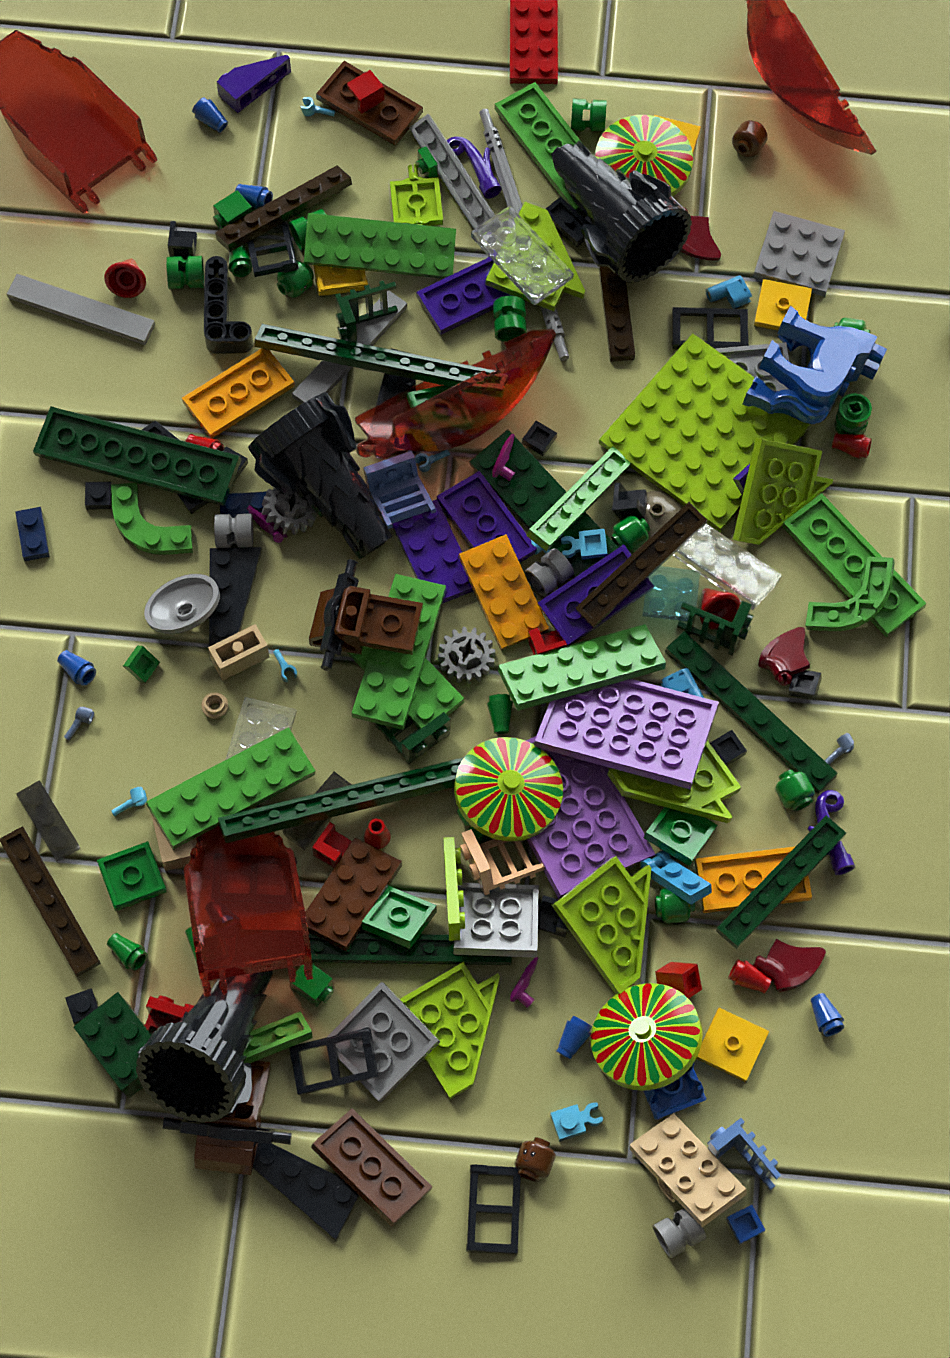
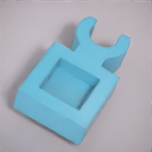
(590, 544)
(571, 1122)

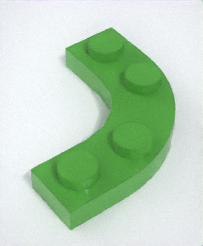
(141, 533)
(862, 606)

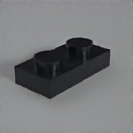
(567, 220)

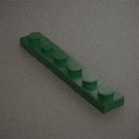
(781, 882)

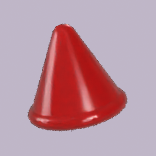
(125, 279)
(719, 604)

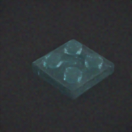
(670, 590)

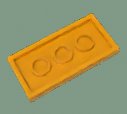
(238, 392)
(503, 591)
(739, 874)

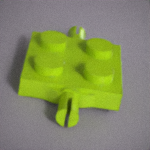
(416, 200)

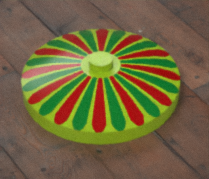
(649, 147)
(508, 789)
(646, 1036)

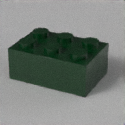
(115, 1038)

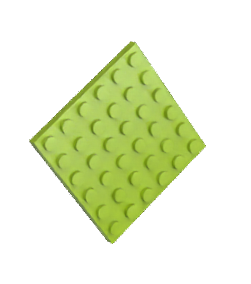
(695, 433)

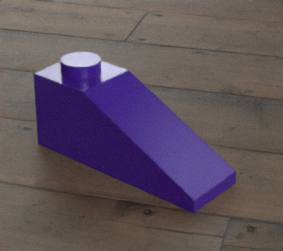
(250, 81)

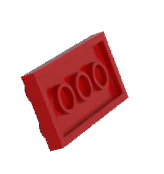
(533, 41)

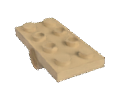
(687, 1170)

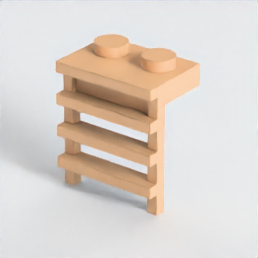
(484, 868)

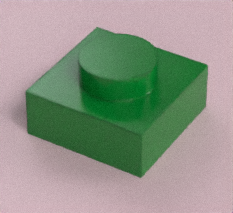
(426, 163)
(141, 664)

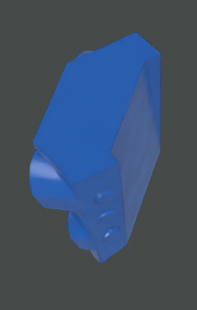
(676, 1095)

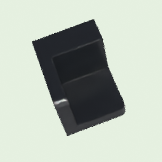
(181, 242)
(629, 502)
(549, 919)

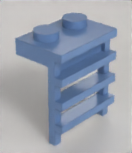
(395, 479)
(724, 1140)

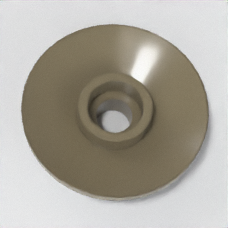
(666, 504)

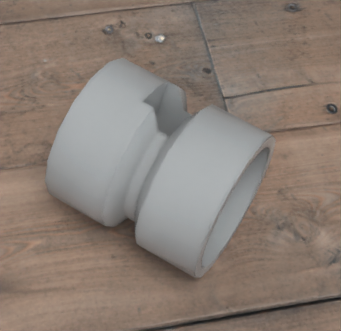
(233, 530)
(552, 570)
(678, 1232)

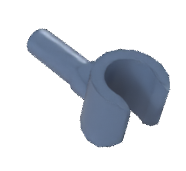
(82, 715)
(846, 745)

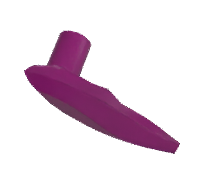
(499, 467)
(260, 519)
(518, 992)

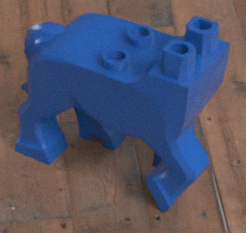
(836, 358)

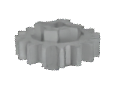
(278, 510)
(458, 647)

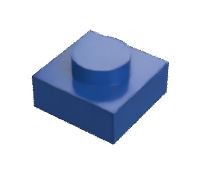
(745, 1224)

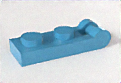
(677, 878)

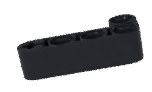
(219, 304)

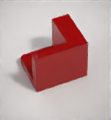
(367, 91)
(545, 642)
(330, 846)
(681, 977)

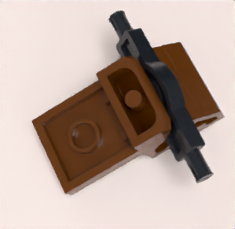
(355, 619)
(233, 1140)

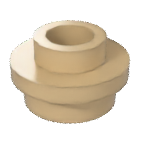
(213, 698)

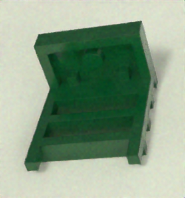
(348, 310)
(728, 632)
(421, 739)

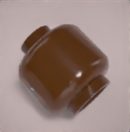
(749, 138)
(535, 1159)

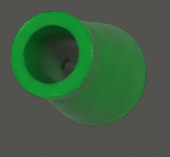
(239, 262)
(500, 712)
(128, 952)

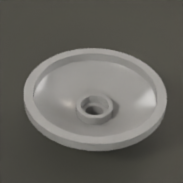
(182, 604)

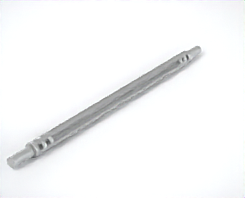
(512, 199)

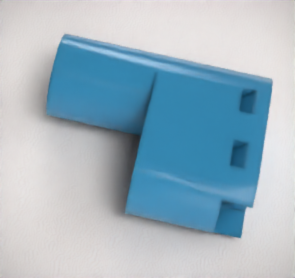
(733, 289)
(683, 682)

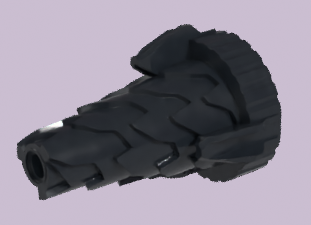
(632, 219)
(312, 456)
(198, 1062)

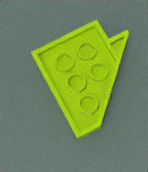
(542, 224)
(777, 486)
(710, 787)
(610, 920)
(459, 1016)

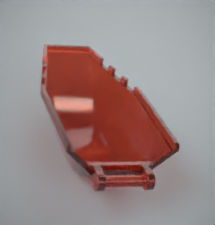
(799, 75)
(460, 411)

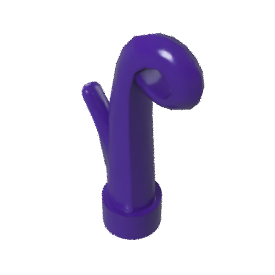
(488, 183)
(840, 859)

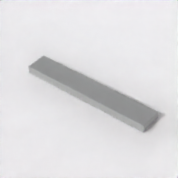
(452, 172)
(81, 309)
(328, 374)

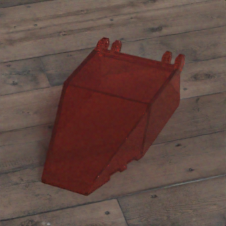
(66, 118)
(245, 908)

